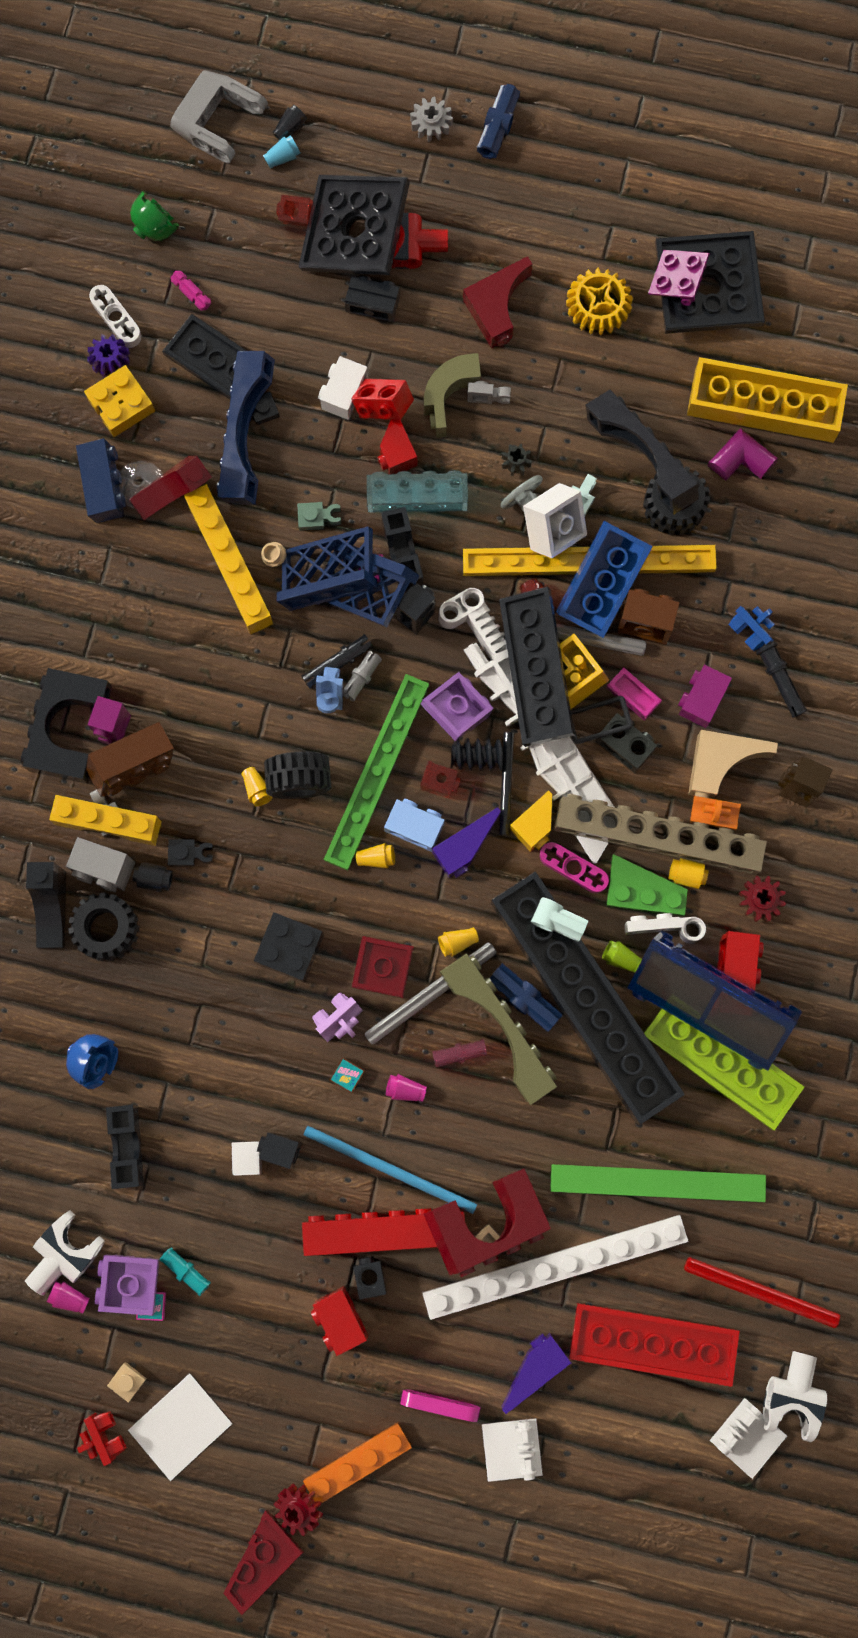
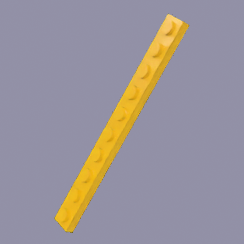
(527, 562)

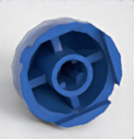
(90, 1059)

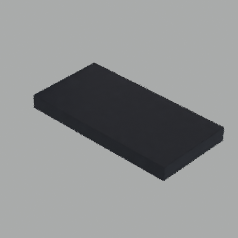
(204, 354)

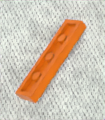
(358, 1463)

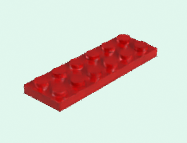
(654, 1344)

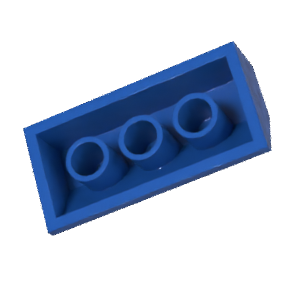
(603, 579)

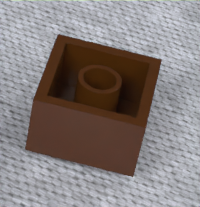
(648, 616)

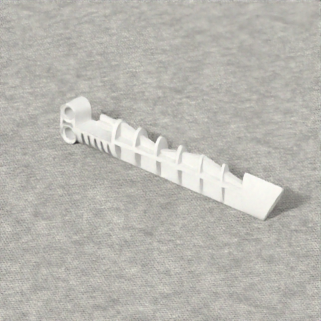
(555, 760)

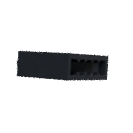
(48, 892)

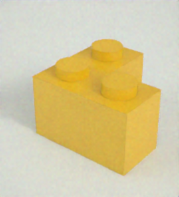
(583, 672)

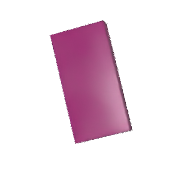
(636, 694)

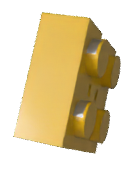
(119, 401)

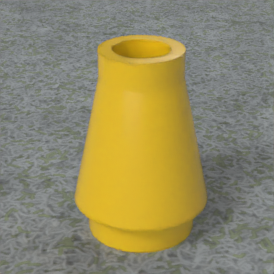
(255, 787)
(377, 856)
(456, 941)

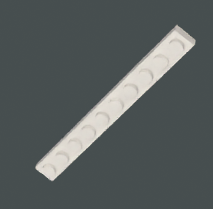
(555, 1267)

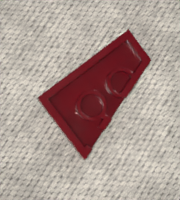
(263, 1563)

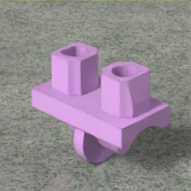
(340, 1021)

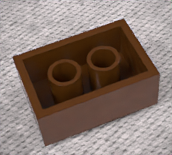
(130, 760)

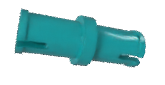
(185, 1271)

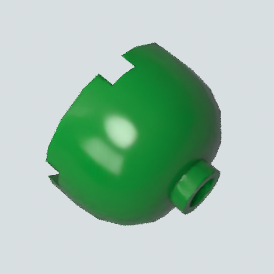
(151, 219)

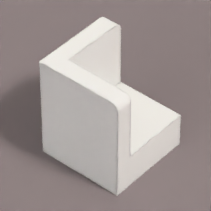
(246, 1159)

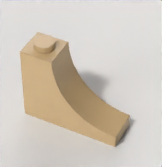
(718, 754)

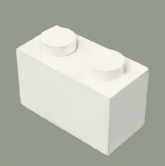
(343, 382)

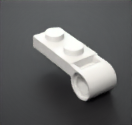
(666, 923)

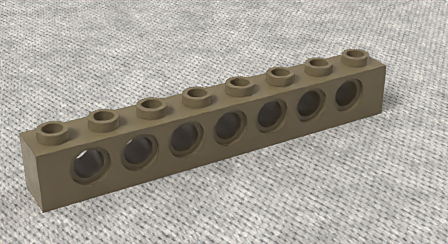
(751, 847)

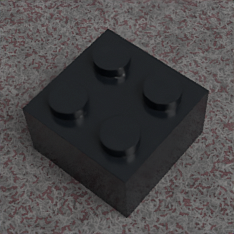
(289, 947)

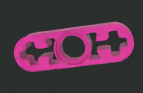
(560, 851)
(440, 1405)

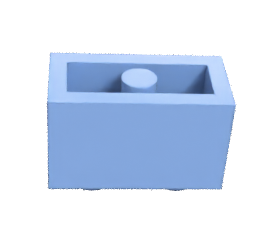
(414, 824)

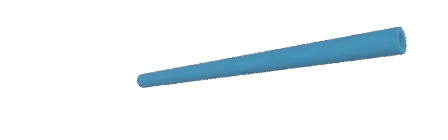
(389, 1169)

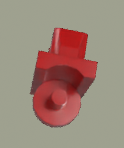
(106, 1448)

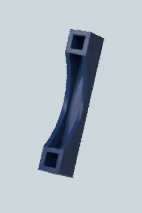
(251, 379)

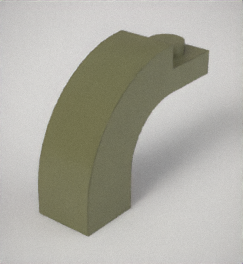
(447, 379)

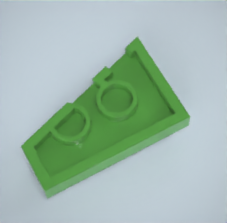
(642, 890)

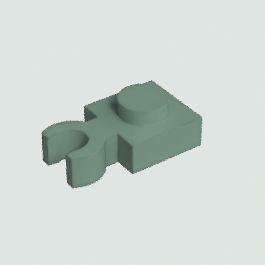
(312, 515)

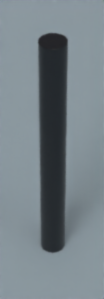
(506, 783)

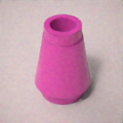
(404, 1089)
(67, 1298)

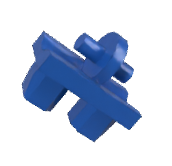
(760, 636)

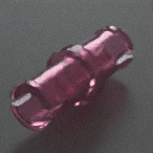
(459, 1053)

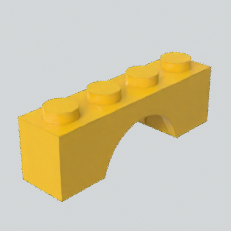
(107, 819)

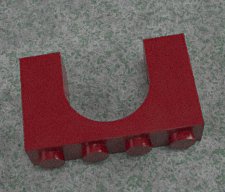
(523, 1222)

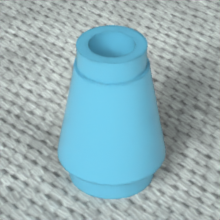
(282, 152)

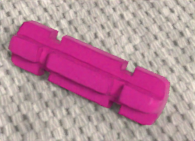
(190, 290)

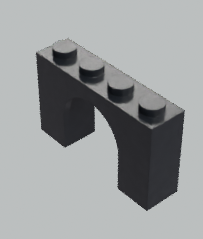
(60, 691)

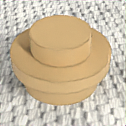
(273, 554)

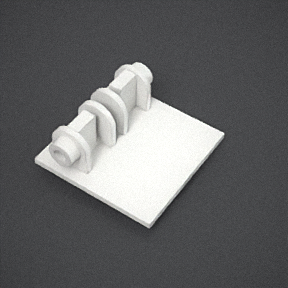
(746, 1440)
(512, 1450)

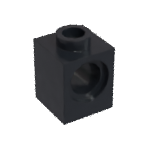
(369, 1290)

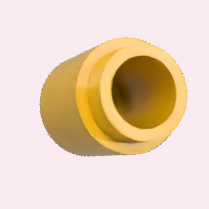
(688, 873)

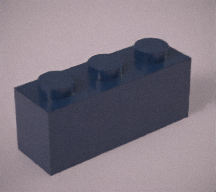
(101, 480)

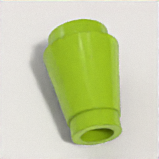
(620, 956)

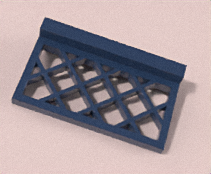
(384, 568)
(328, 587)

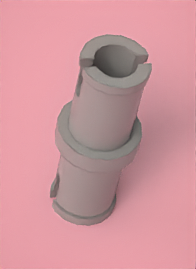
(361, 675)

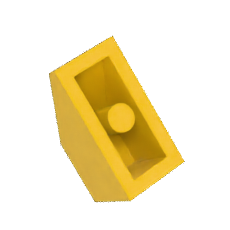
(534, 823)

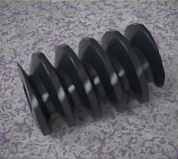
(477, 754)

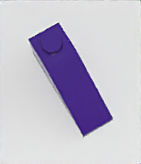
(460, 849)
(539, 1366)

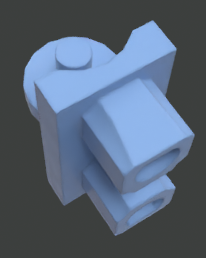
(329, 690)

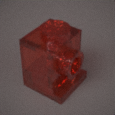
(287, 206)
(430, 784)

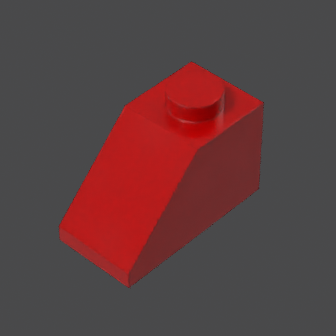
(396, 449)

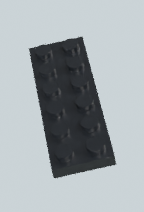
(536, 667)

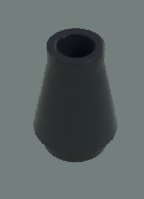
(291, 121)

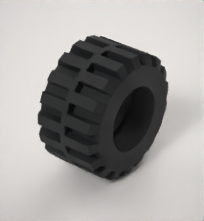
(684, 519)
(297, 775)
(84, 918)

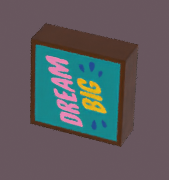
(347, 1075)

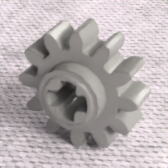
(431, 119)

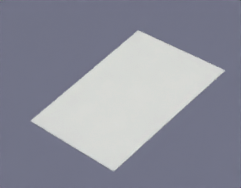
(180, 1427)

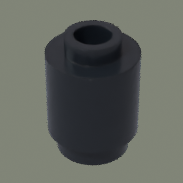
(153, 877)

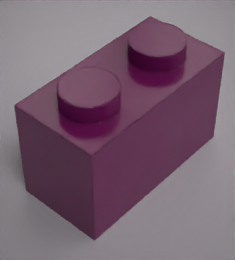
(704, 696)
(109, 720)

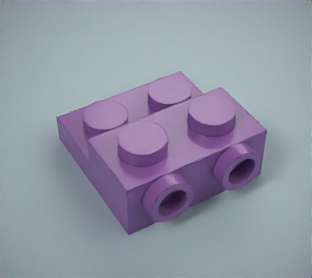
(457, 706)
(127, 1285)

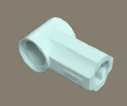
(553, 917)

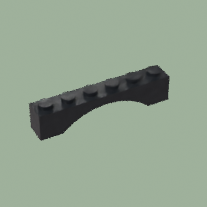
(613, 419)

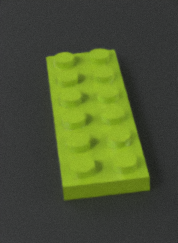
(758, 1092)

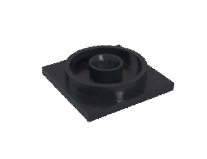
(336, 207)
(735, 269)

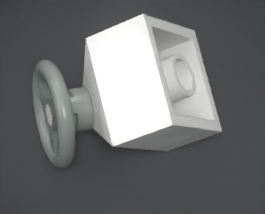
(552, 519)

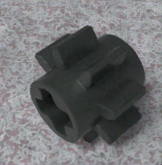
(516, 452)

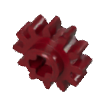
(770, 893)
(298, 1509)

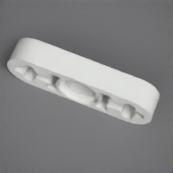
(115, 305)

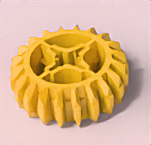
(593, 288)

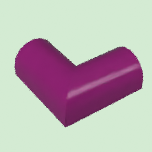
(742, 450)

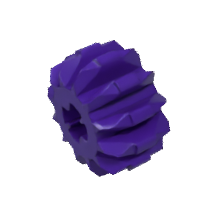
(105, 348)

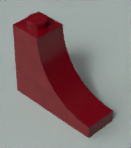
(489, 301)
(171, 485)

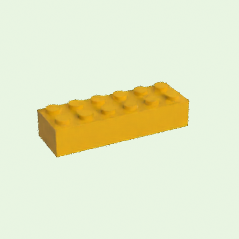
(767, 400)

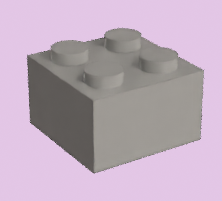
(100, 864)

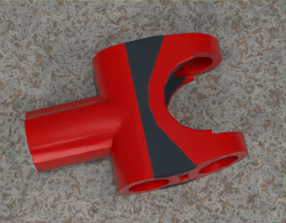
(415, 240)

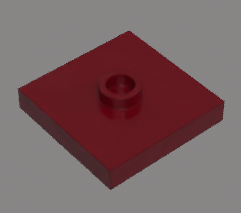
(382, 967)

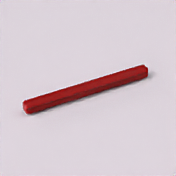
(762, 1292)

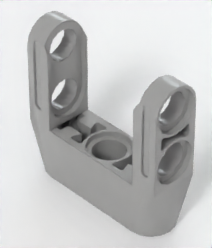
(200, 105)

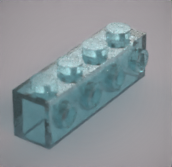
(417, 491)

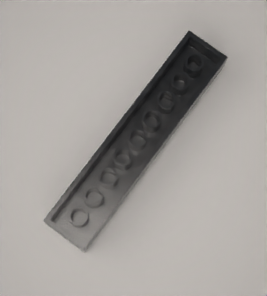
(589, 1004)

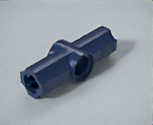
(498, 121)
(525, 997)

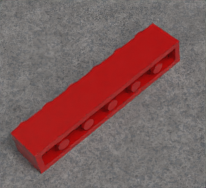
(367, 1233)

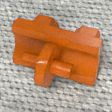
(715, 812)

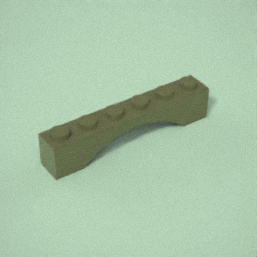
(529, 1074)

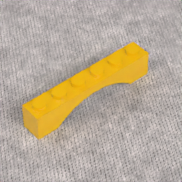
(228, 559)

